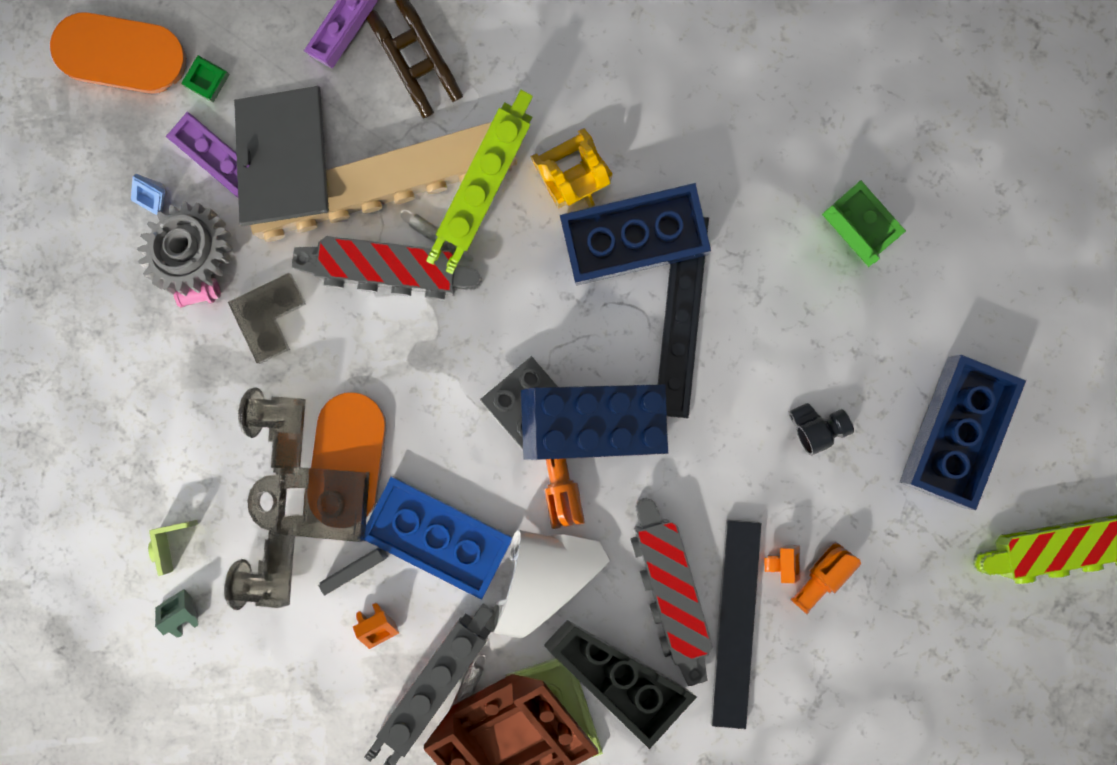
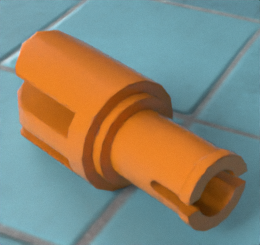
(562, 496)
(826, 576)

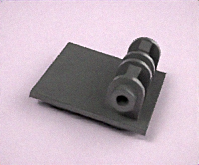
(505, 398)

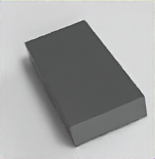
(352, 570)

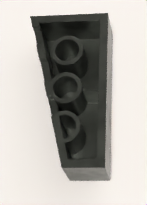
(627, 687)

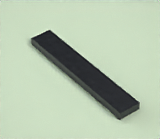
(680, 333)
(736, 624)

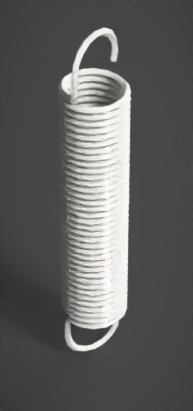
(429, 231)
(470, 681)

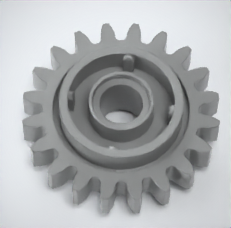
(163, 253)

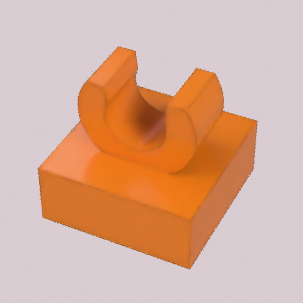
(787, 563)
(376, 628)

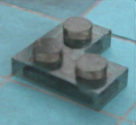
(258, 312)

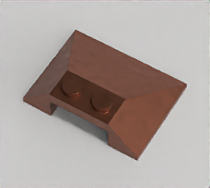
(510, 725)

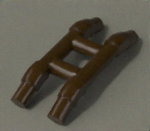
(410, 75)

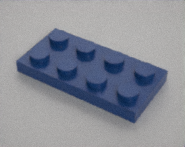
(436, 537)

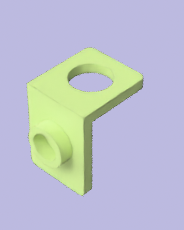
(159, 547)

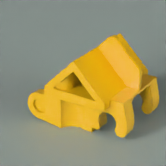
(577, 181)

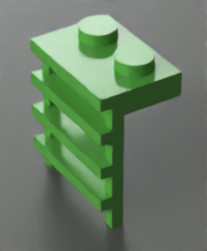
(864, 223)

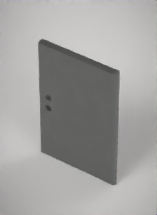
(286, 156)

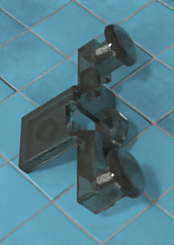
(331, 510)

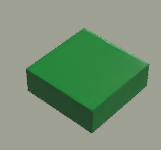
(205, 79)

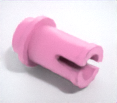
(207, 293)

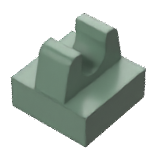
(175, 612)

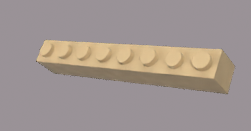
(388, 178)

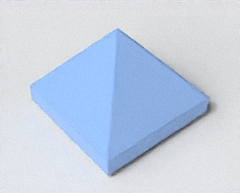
(148, 193)

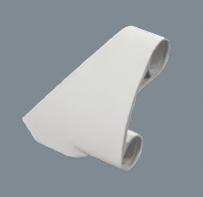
(544, 579)

